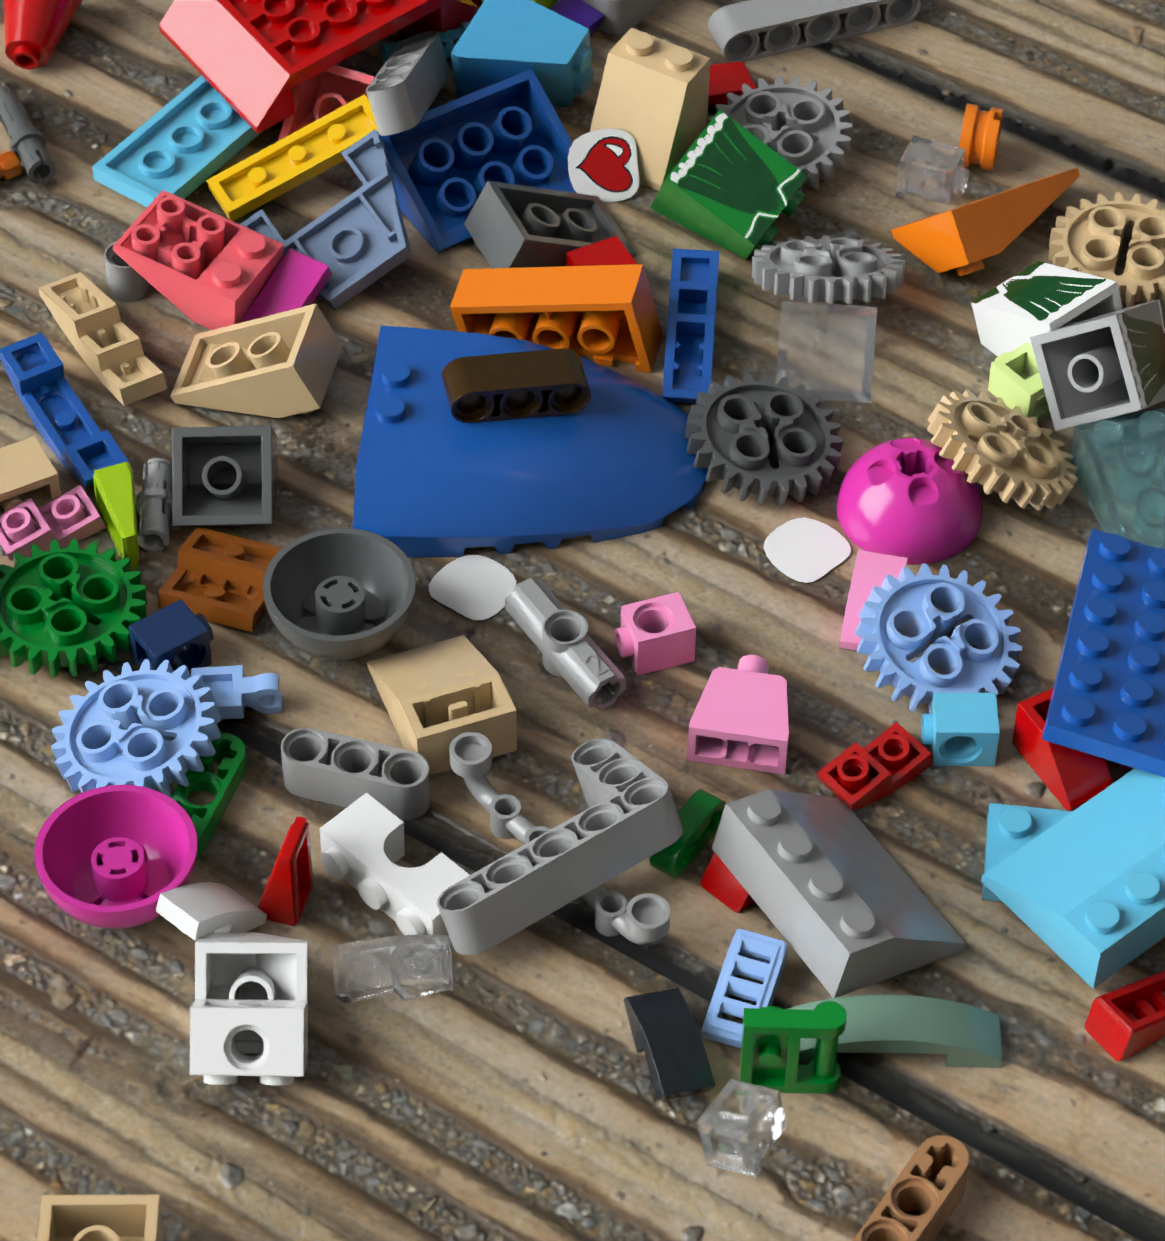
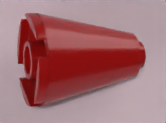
(35, 29)

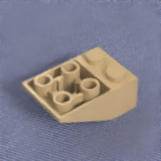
(444, 693)

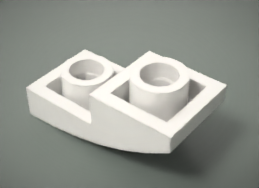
(208, 909)

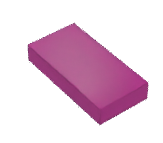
(291, 286)

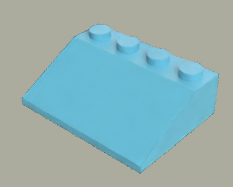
(1094, 878)

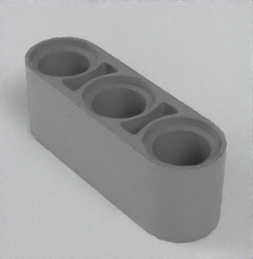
(344, 768)

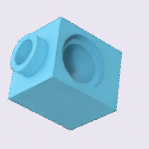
(962, 729)

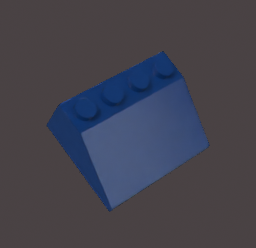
(485, 136)

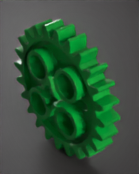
(68, 607)

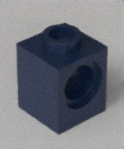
(173, 636)

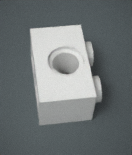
(278, 1022)

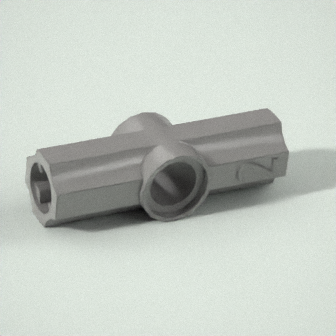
(565, 644)

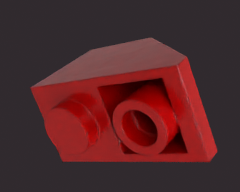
(1066, 772)

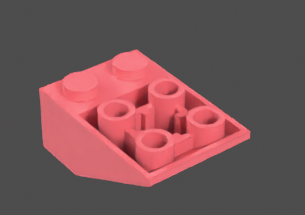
(199, 259)

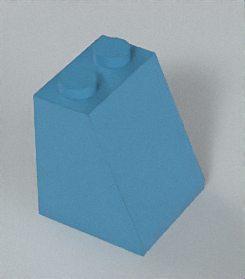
(522, 36)

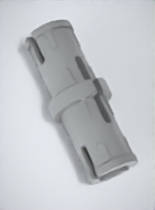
(155, 505)

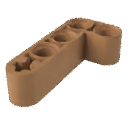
(936, 1158)

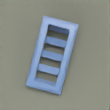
(751, 957)

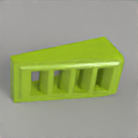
(117, 507)

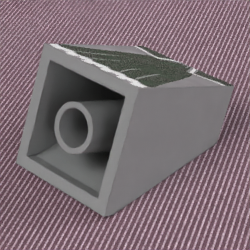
(1103, 365)

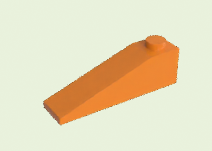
(980, 228)

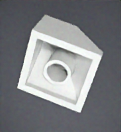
(250, 969)

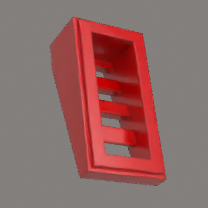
(290, 877)
(1117, 1029)

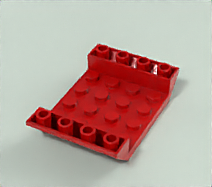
(267, 47)

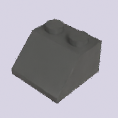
(224, 476)

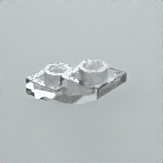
(396, 964)

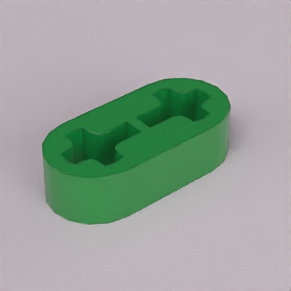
(700, 822)

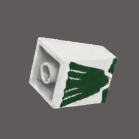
(1038, 302)

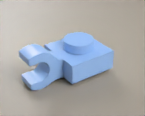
(235, 691)

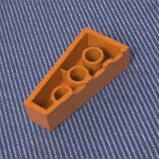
(580, 308)

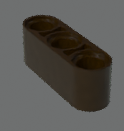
(516, 385)

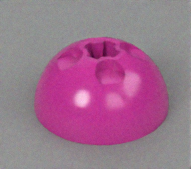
(909, 502)
(114, 854)

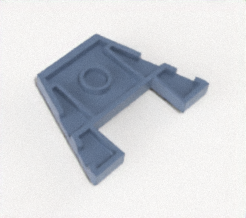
(359, 235)

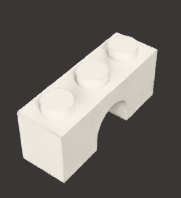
(362, 850)

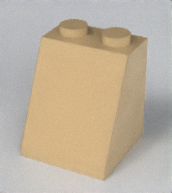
(655, 96)

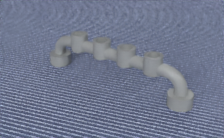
(640, 921)

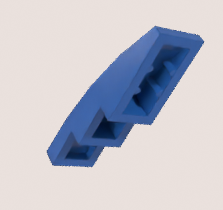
(690, 324)

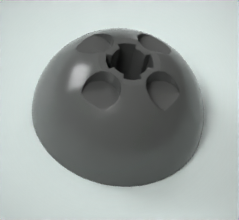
(339, 592)

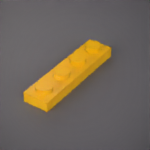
(291, 159)

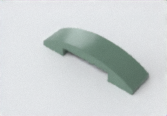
(915, 1026)

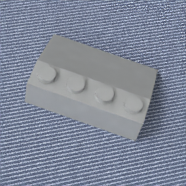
(831, 889)

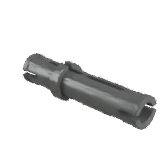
(25, 139)

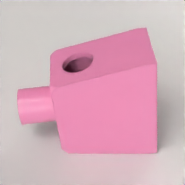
(742, 719)

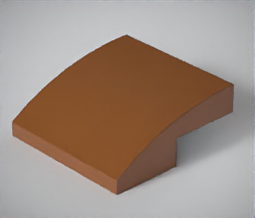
(220, 578)

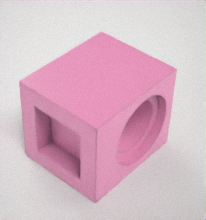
(656, 634)

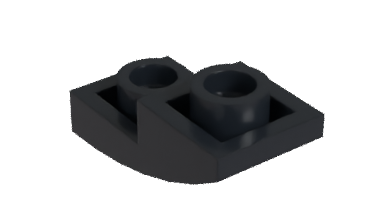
(671, 1043)

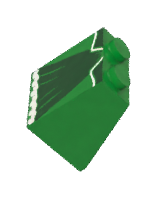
(730, 188)

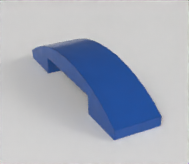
(57, 410)

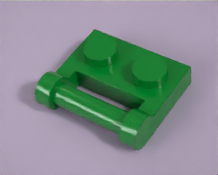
(773, 1044)

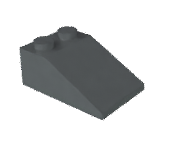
(537, 225)

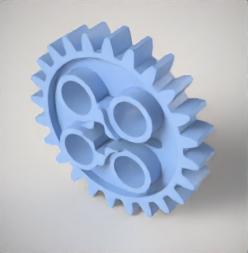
(909, 607)
(137, 729)

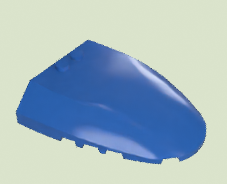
(513, 481)

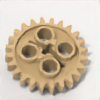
(1092, 241)
(1002, 449)

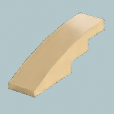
(102, 339)

